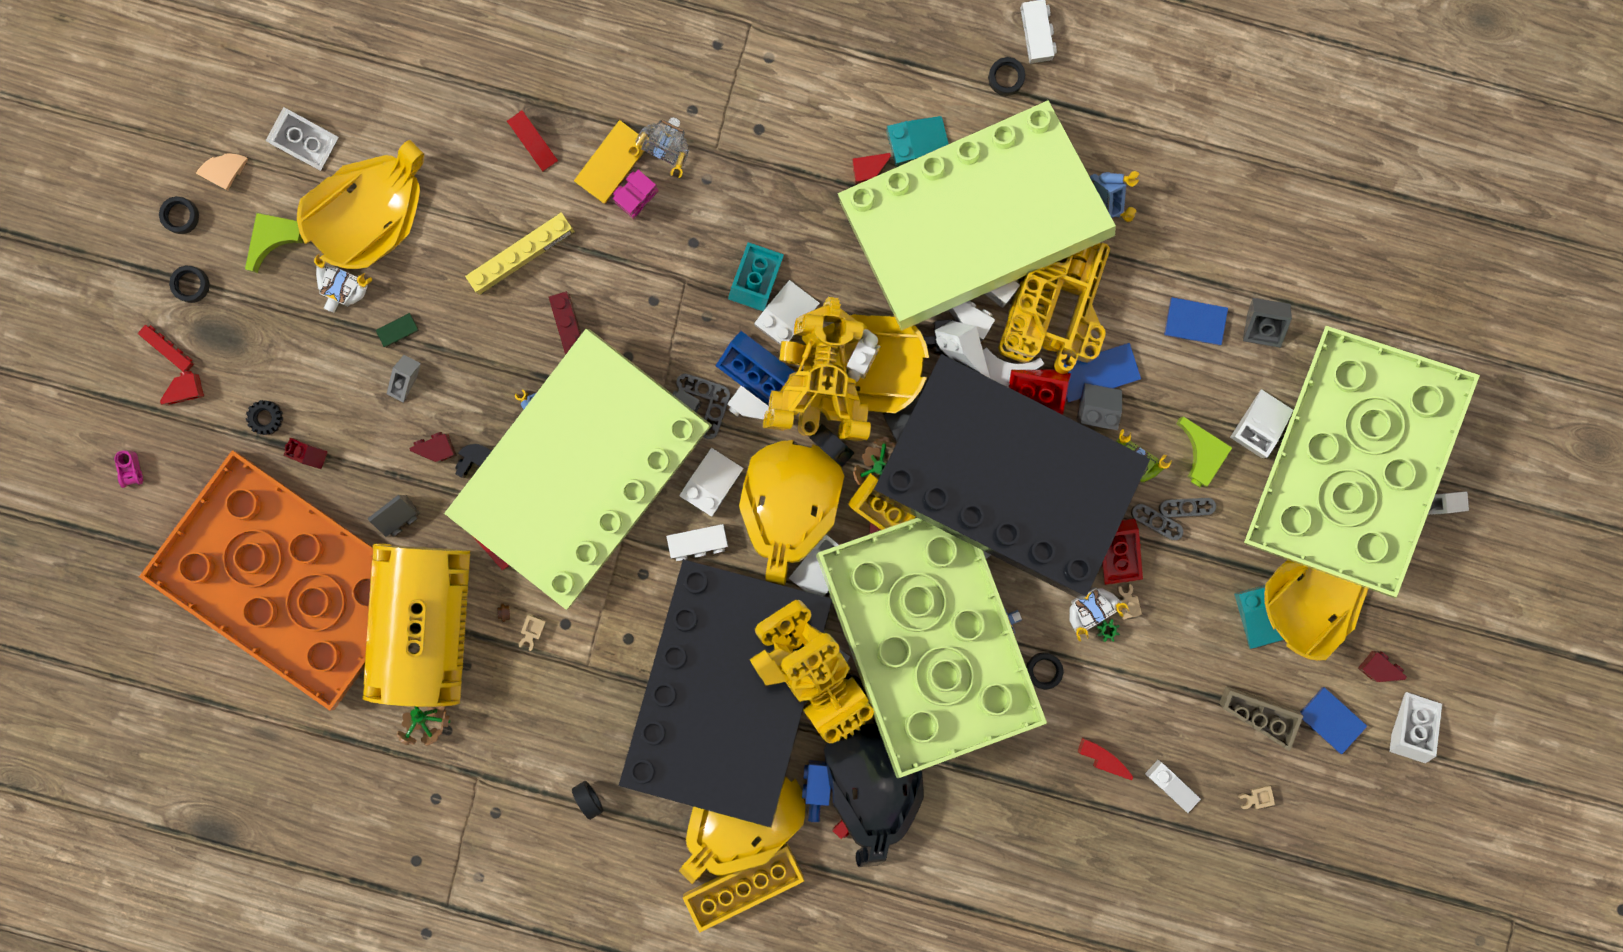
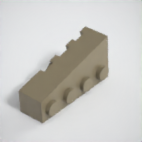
(1265, 716)

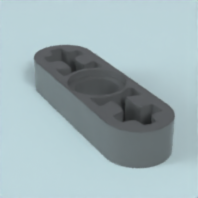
(1201, 501)
(1166, 533)

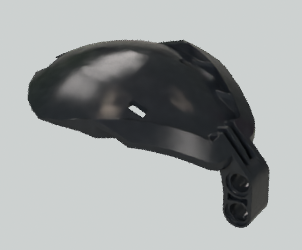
(881, 810)

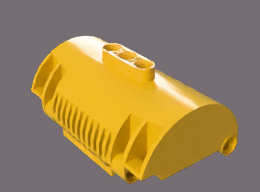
(440, 584)

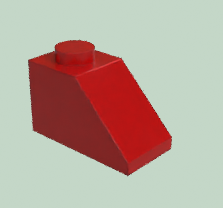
(869, 166)
(183, 388)

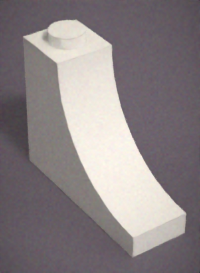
(1001, 370)
(1449, 503)

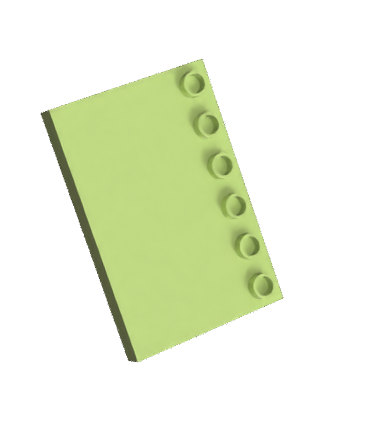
(976, 215)
(1361, 461)
(577, 469)
(930, 643)

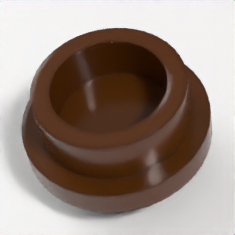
(503, 612)

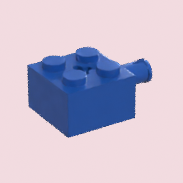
(817, 788)

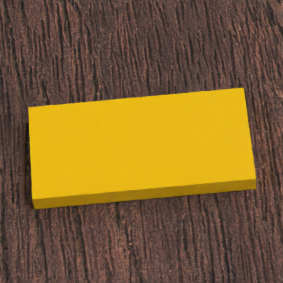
(610, 163)

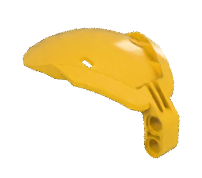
(351, 224)
(895, 372)
(792, 482)
(1303, 607)
(724, 842)

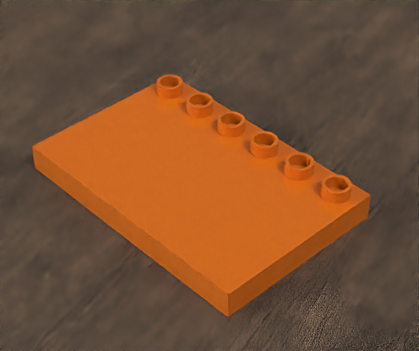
(272, 578)

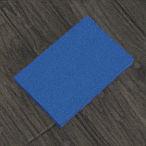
(1196, 321)
(1332, 720)

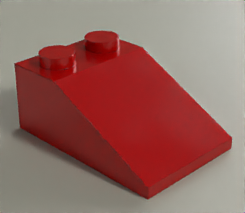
(1042, 386)
(1124, 555)

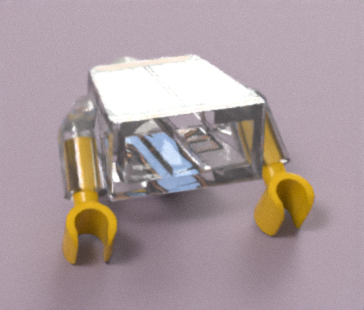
(664, 142)

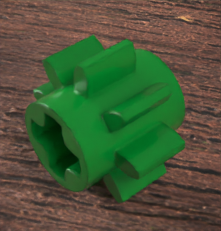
(1102, 628)

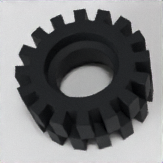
(252, 417)

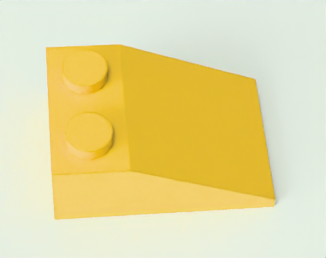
(875, 509)

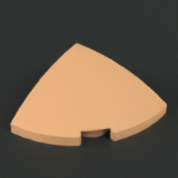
(222, 169)

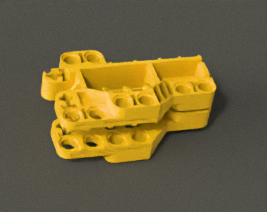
(1033, 325)

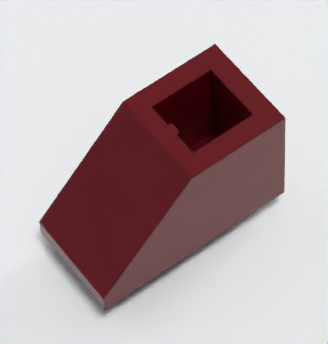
(435, 449)
(305, 453)
(1380, 669)

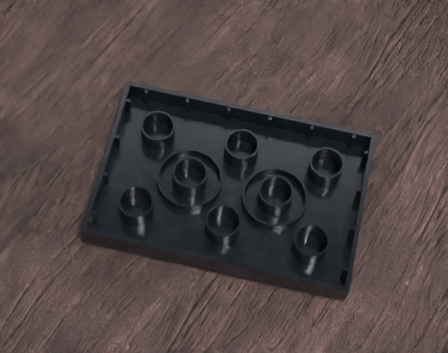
(1011, 477)
(707, 718)

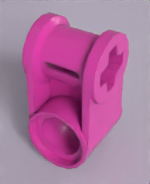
(131, 469)

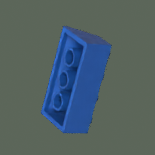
(753, 367)

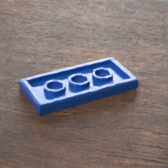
(1109, 369)

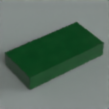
(397, 330)

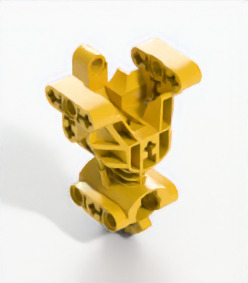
(824, 385)
(812, 672)

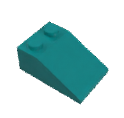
(916, 138)
(755, 276)
(1255, 618)

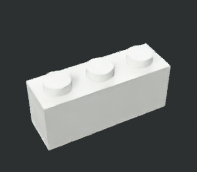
(1038, 31)
(697, 542)

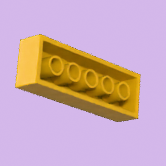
(741, 890)

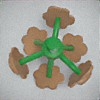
(873, 457)
(417, 718)

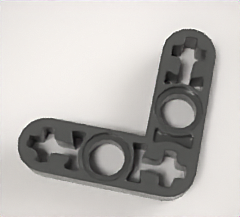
(711, 395)

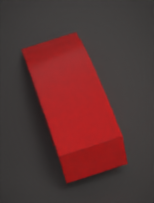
(532, 140)
(1103, 759)

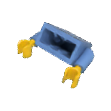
(1113, 191)

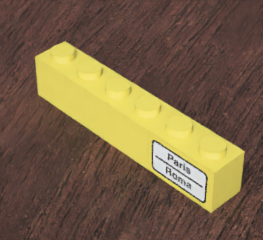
(520, 253)

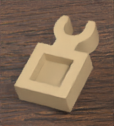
(1132, 603)
(532, 629)
(1260, 797)

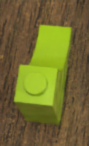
(267, 235)
(1207, 453)

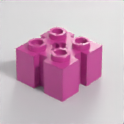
(635, 193)

